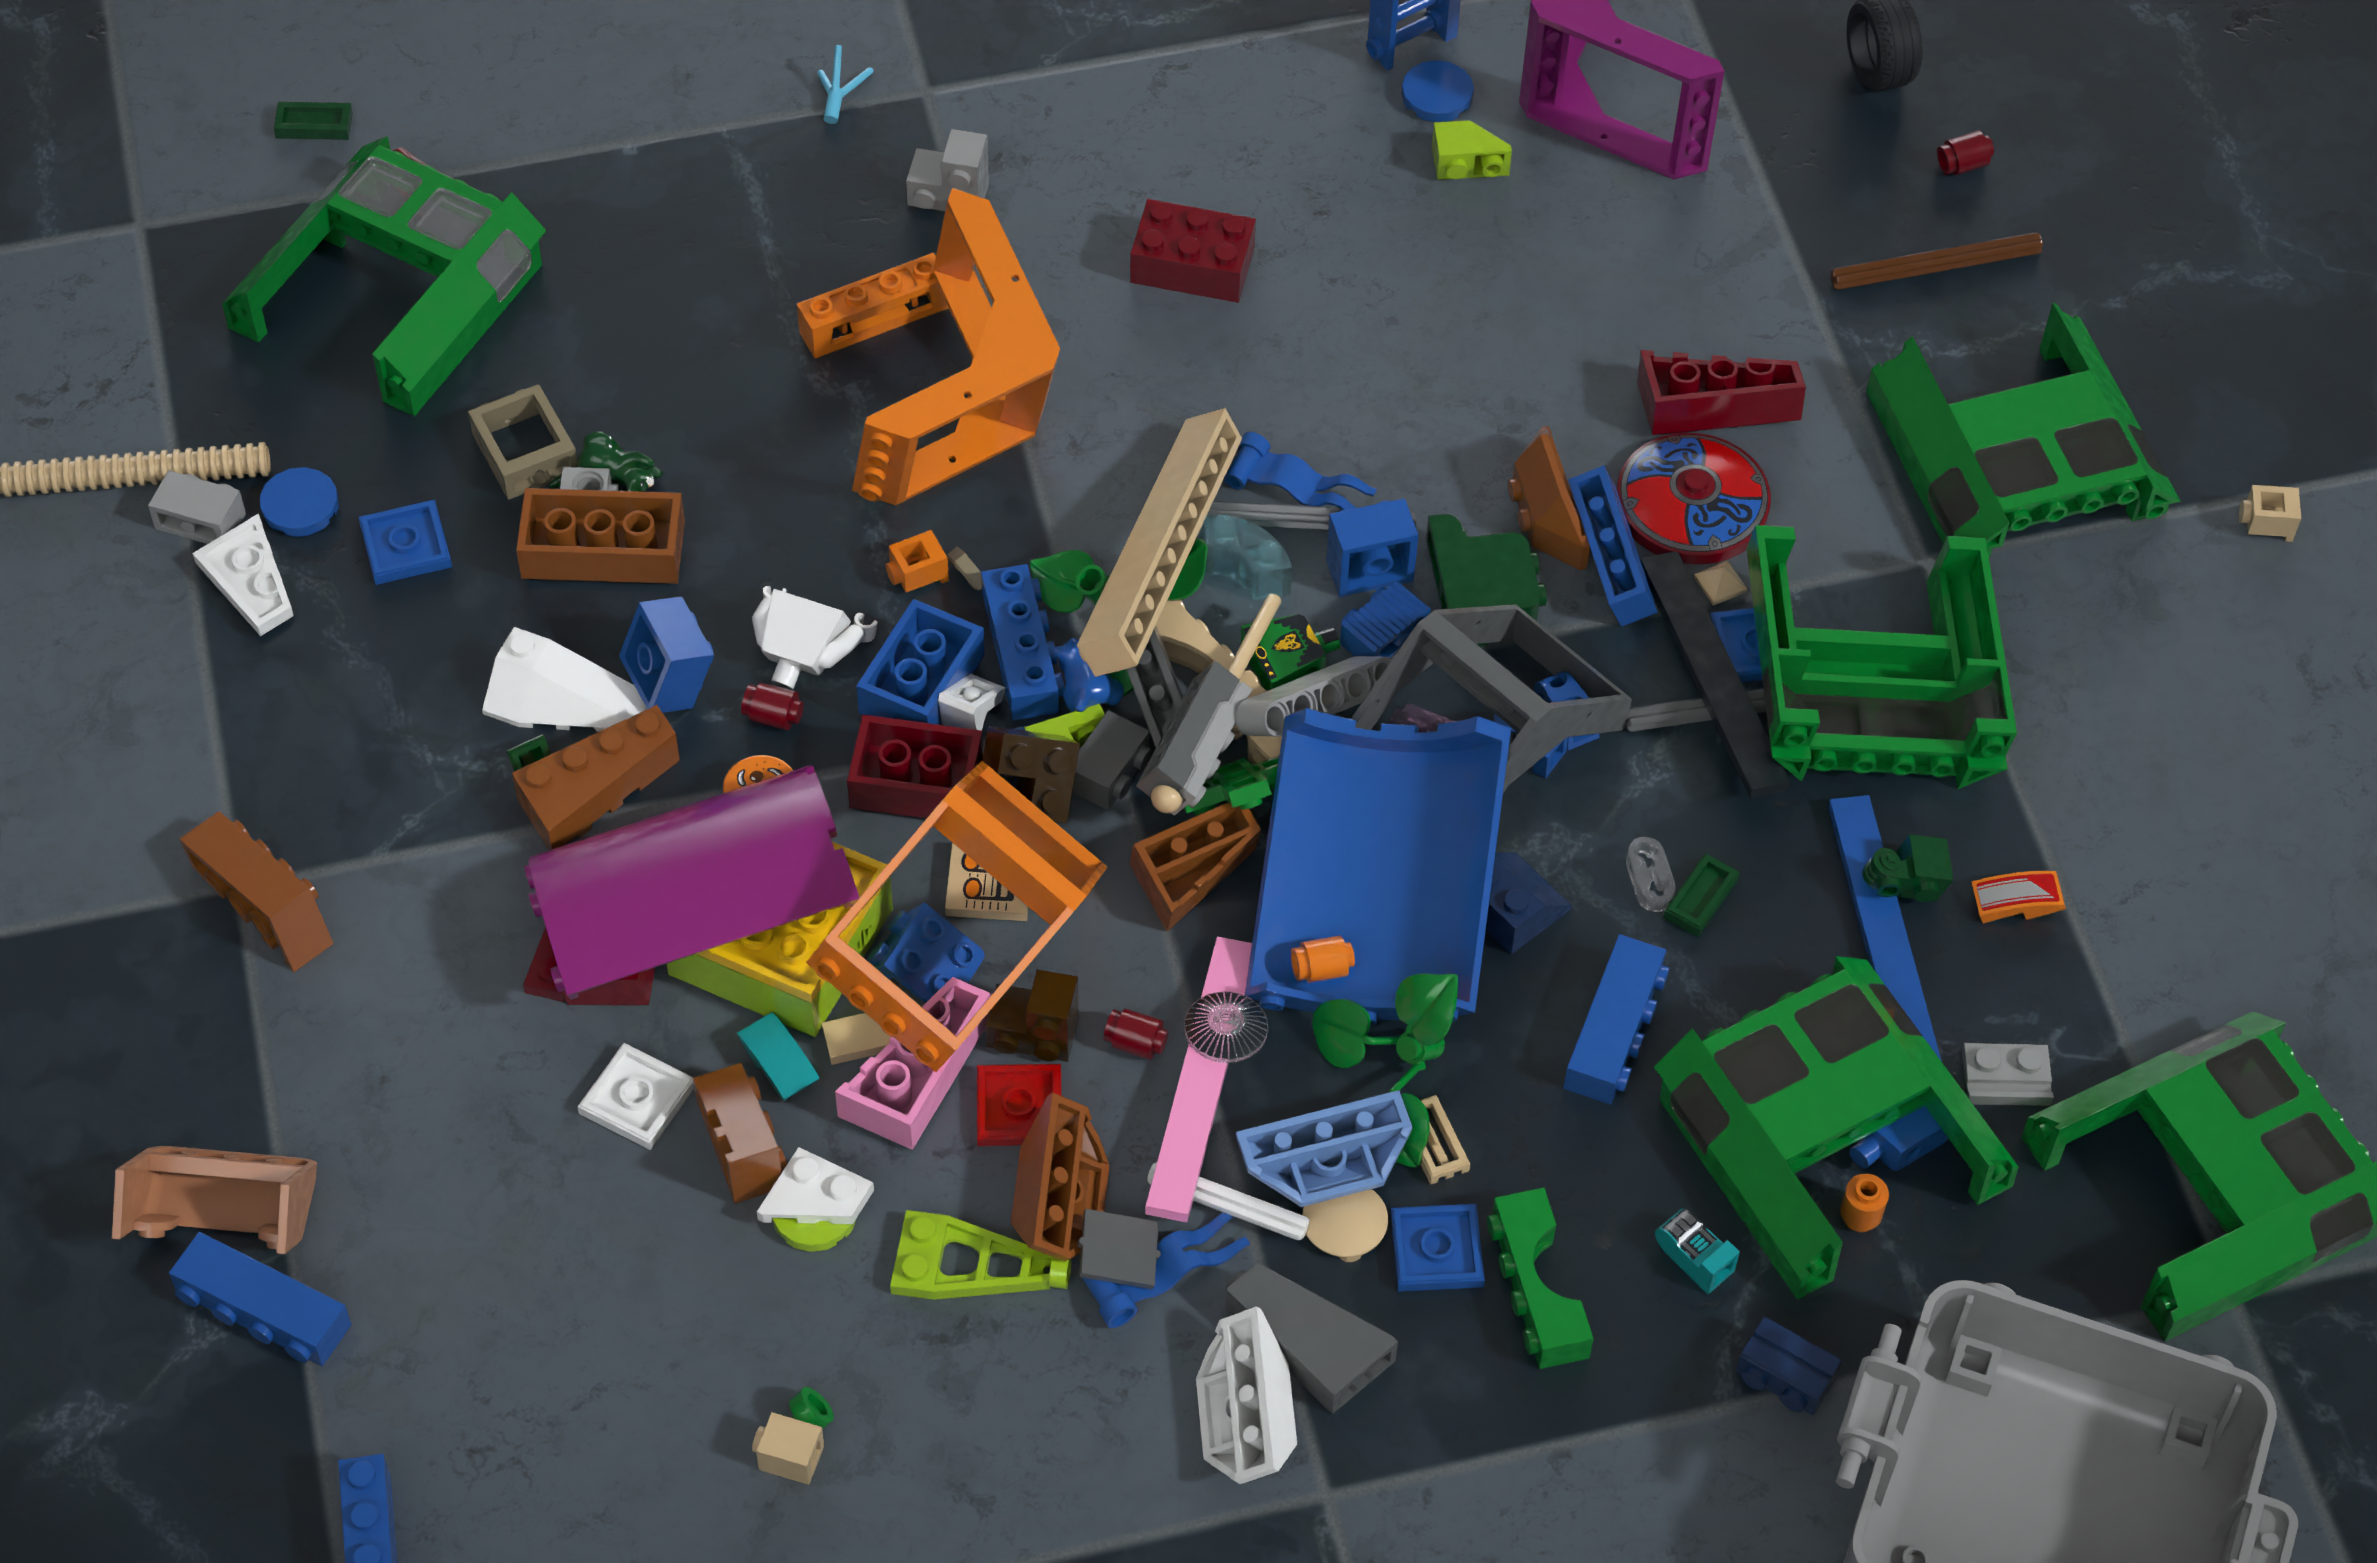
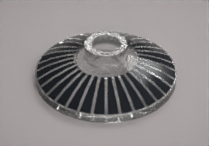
(1226, 1039)

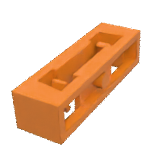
(869, 306)

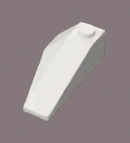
(553, 686)

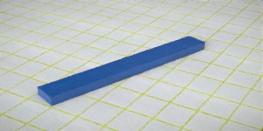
(1878, 916)

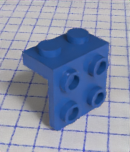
(925, 952)

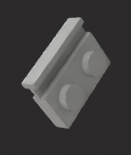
(2007, 1074)

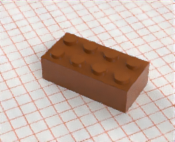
(601, 535)

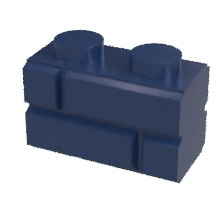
(1788, 1367)

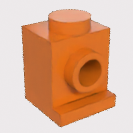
(917, 562)

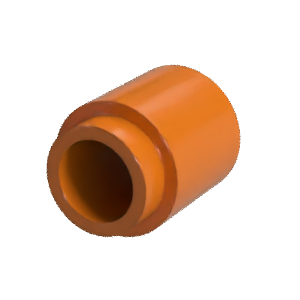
(1322, 959)
(1864, 1202)

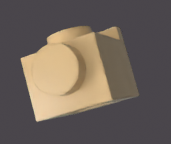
(2271, 511)

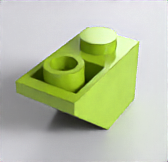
(1468, 151)

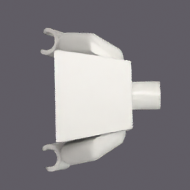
(804, 635)

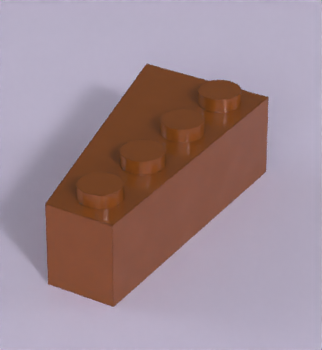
(594, 775)
(259, 888)

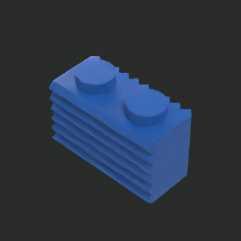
(1383, 622)

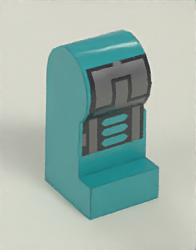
(1697, 1250)

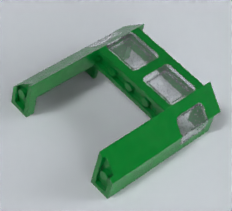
(436, 223)

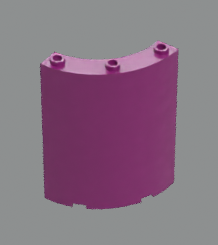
(689, 880)

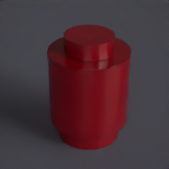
(1965, 153)
(772, 705)
(1135, 1033)

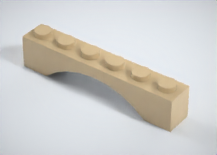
(1191, 645)

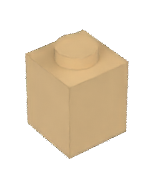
(788, 1448)

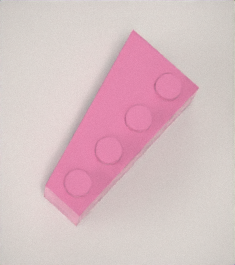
(897, 1092)

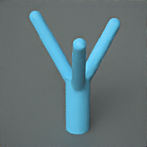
(836, 93)

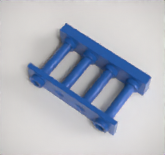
(1383, 18)

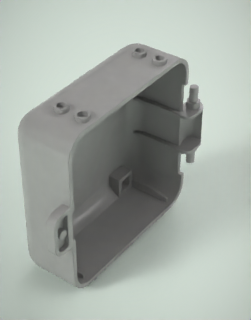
(2055, 1443)

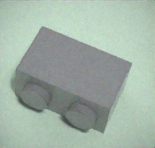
(195, 507)

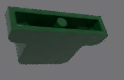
(1483, 568)

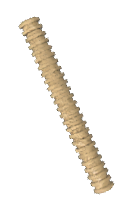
(132, 469)

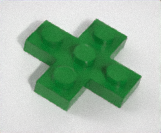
(1238, 784)

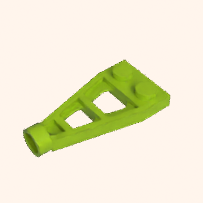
(922, 1250)

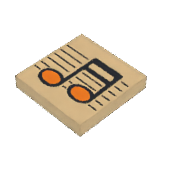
(978, 894)

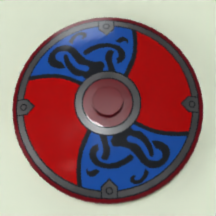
(1693, 497)

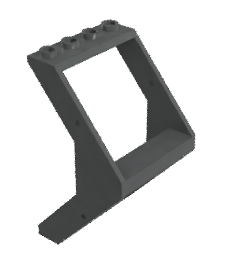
(1451, 643)

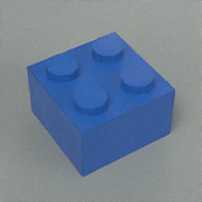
(1371, 547)
(666, 654)

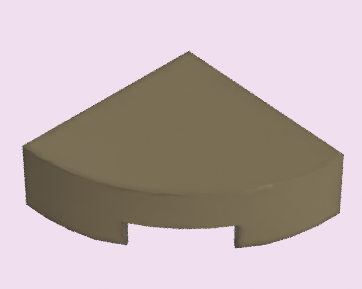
(967, 568)

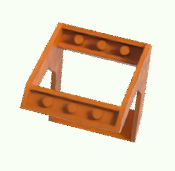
(1004, 385)
(1017, 849)

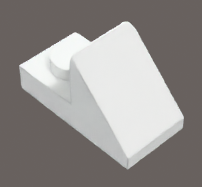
(968, 702)

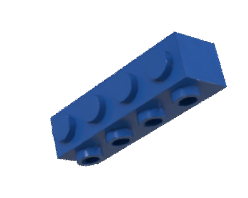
(1021, 643)

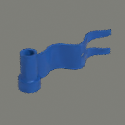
(1288, 472)
(1118, 1300)

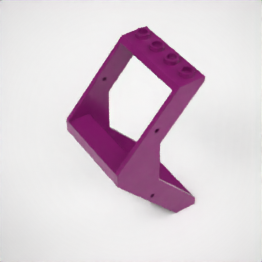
(1560, 97)

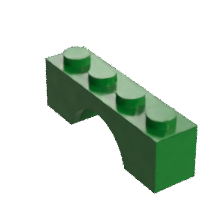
(1554, 1324)

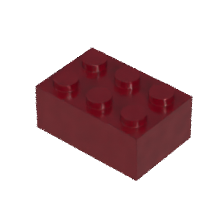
(1192, 250)
(909, 764)

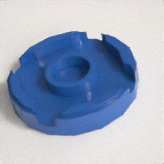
(1437, 91)
(299, 501)

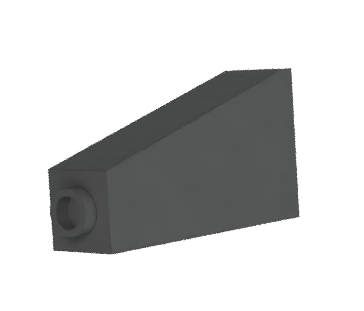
(1324, 1344)

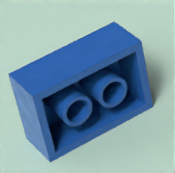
(918, 662)

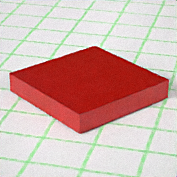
(1011, 1100)

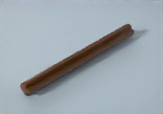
(1936, 261)

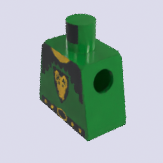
(1290, 650)

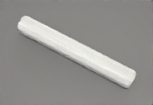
(1247, 1208)

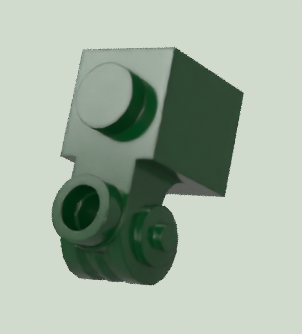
(1915, 871)

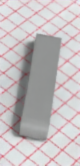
(1324, 691)

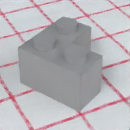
(959, 167)

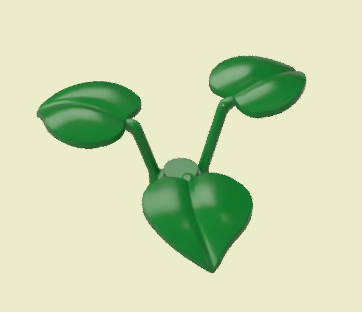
(1073, 575)
(1428, 1008)

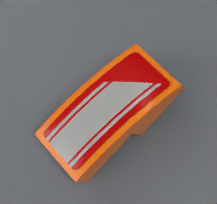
(2016, 893)

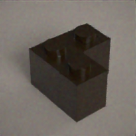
(1040, 761)
(1036, 1020)

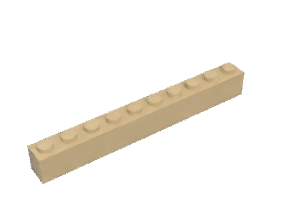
(1159, 544)

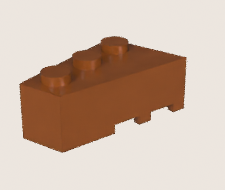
(1192, 859)
(739, 1131)

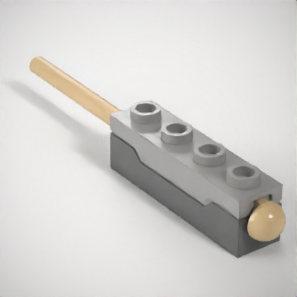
(1202, 726)

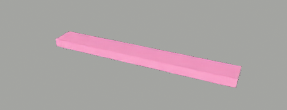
(1195, 1099)

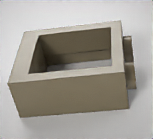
(522, 471)

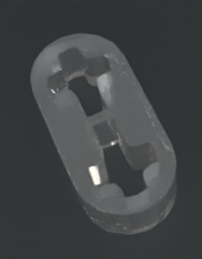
(1657, 872)

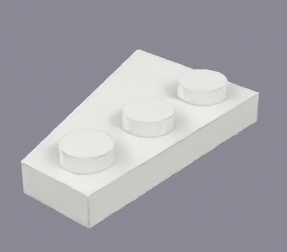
(247, 575)

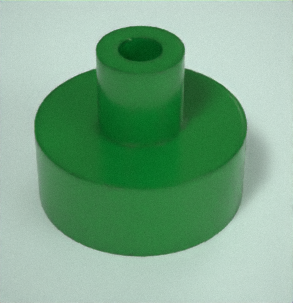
(811, 1408)

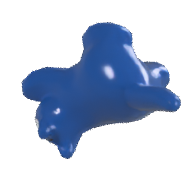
(1082, 686)

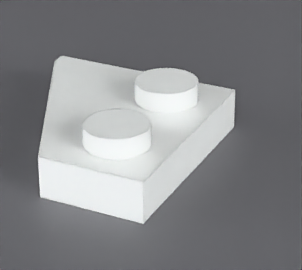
(815, 1192)

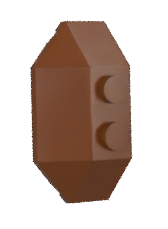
(1547, 503)
(1058, 1178)

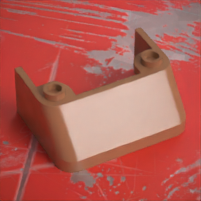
(214, 1191)

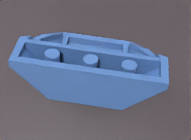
(1329, 1149)

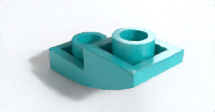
(778, 1056)

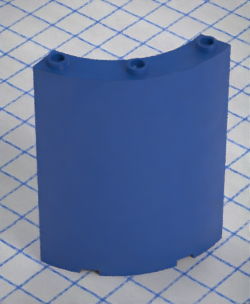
(1382, 846)

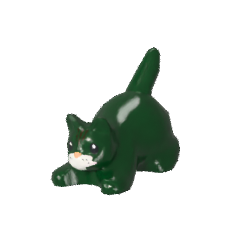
(626, 468)

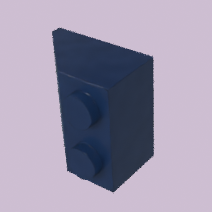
(1520, 902)

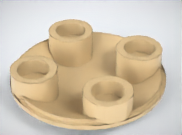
(1347, 1224)

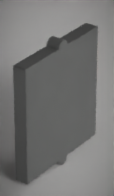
(1118, 1249)

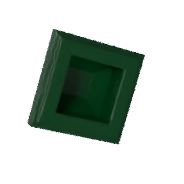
(528, 752)

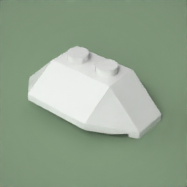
(1245, 1399)

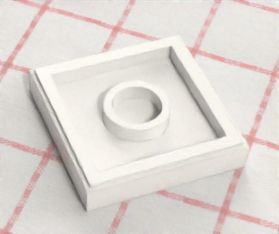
(636, 1096)

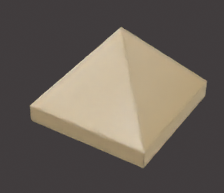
(1720, 583)

